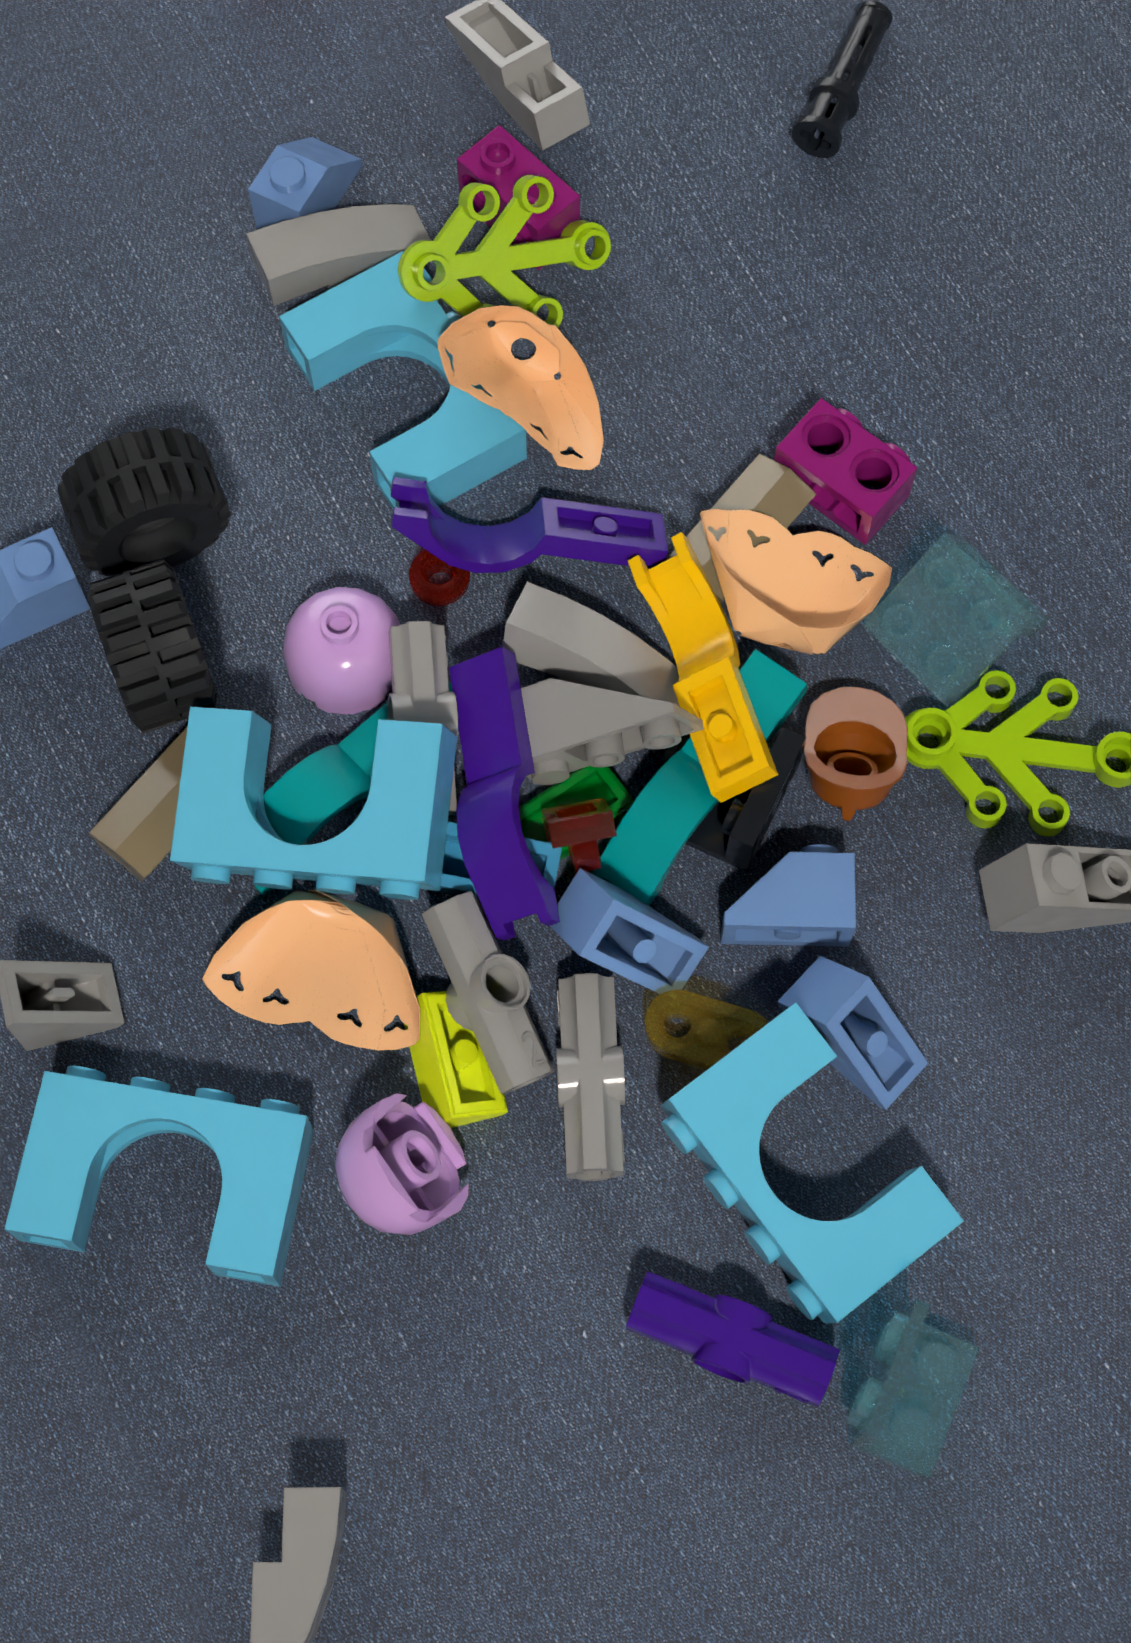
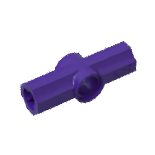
(733, 1339)

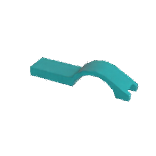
(323, 785)
(679, 794)

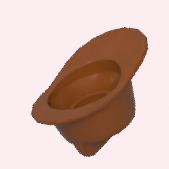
(854, 748)

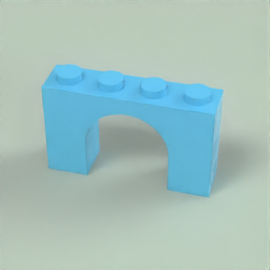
(376, 320)
(390, 844)
(88, 1121)
(829, 1262)

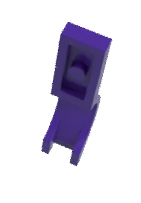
(548, 529)
(488, 817)

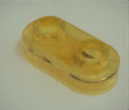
(709, 1023)

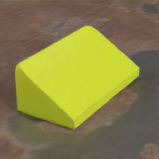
(452, 1067)

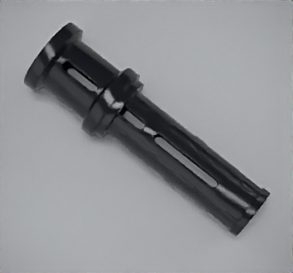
(867, 31)

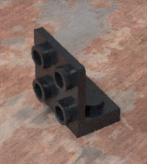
(739, 824)

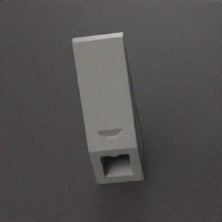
(595, 727)
(1057, 888)

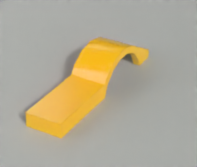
(707, 663)

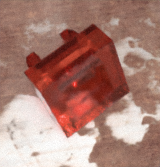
(579, 827)

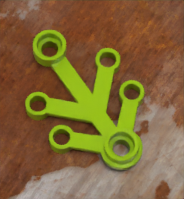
(494, 255)
(1010, 750)

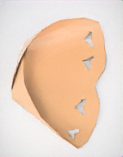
(527, 388)
(780, 588)
(326, 962)

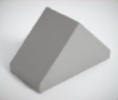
(58, 1000)

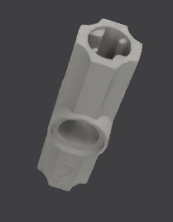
(421, 680)
(488, 992)
(590, 1077)

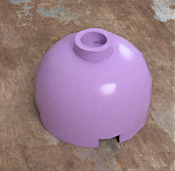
(340, 650)
(400, 1167)

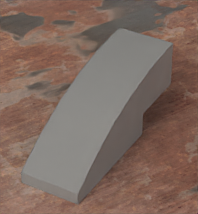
(520, 71)
(330, 246)
(585, 647)
(294, 1593)

